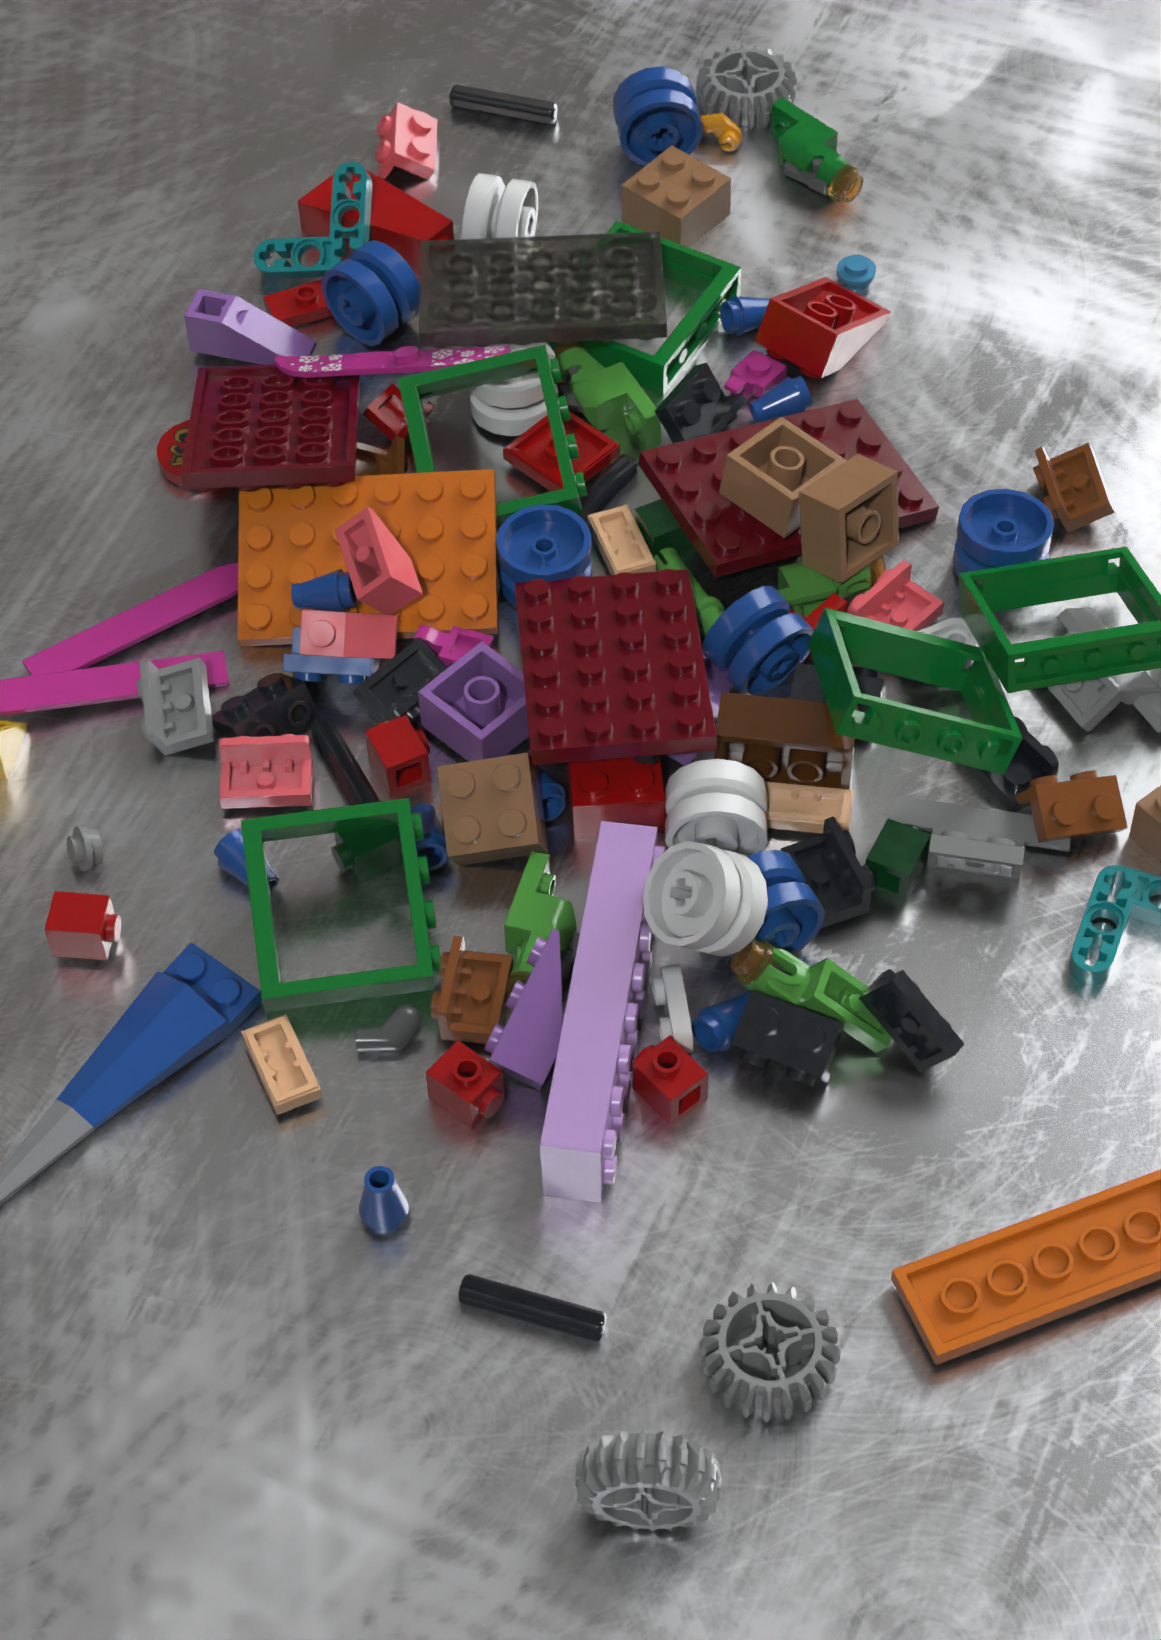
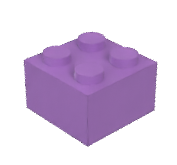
(477, 705)

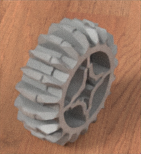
(745, 85)
(734, 1366)
(648, 1480)

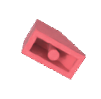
(377, 563)
(348, 634)

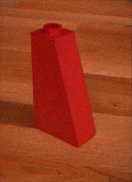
(394, 217)

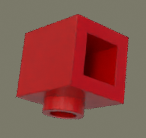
(398, 754)
(82, 925)
(669, 1080)
(465, 1085)

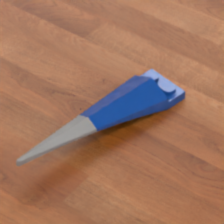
(163, 1029)

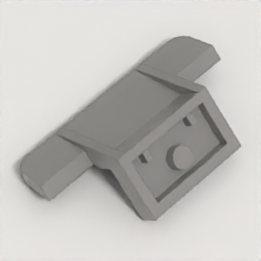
(1095, 698)
(973, 837)

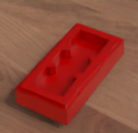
(298, 304)

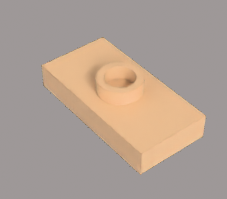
(621, 541)
(806, 807)
(281, 1064)

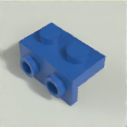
(311, 667)

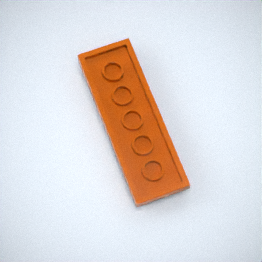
(1035, 1269)

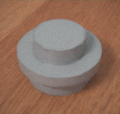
(85, 847)

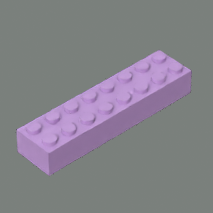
(600, 1019)

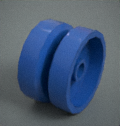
(655, 112)
(372, 293)
(1001, 530)
(543, 545)
(758, 641)
(792, 907)

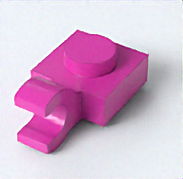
(755, 375)
(453, 645)

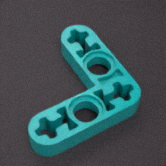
(330, 247)
(1131, 903)

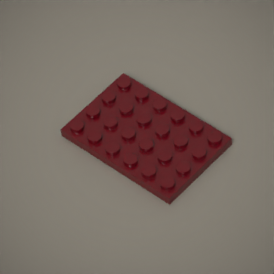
(270, 429)
(731, 539)
(613, 667)

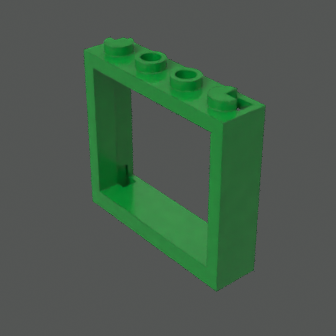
(691, 268)
(487, 371)
(1069, 656)
(982, 743)
(350, 986)

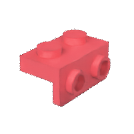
(406, 142)
(898, 601)
(265, 771)

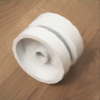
(500, 210)
(510, 404)
(717, 806)
(705, 898)

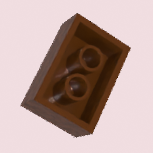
(784, 740)

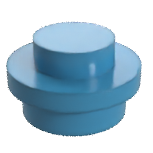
(856, 272)

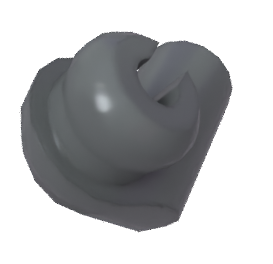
(393, 1034)

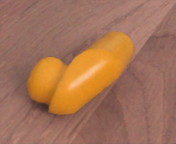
(724, 129)

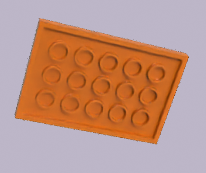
(436, 517)

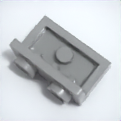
(175, 705)

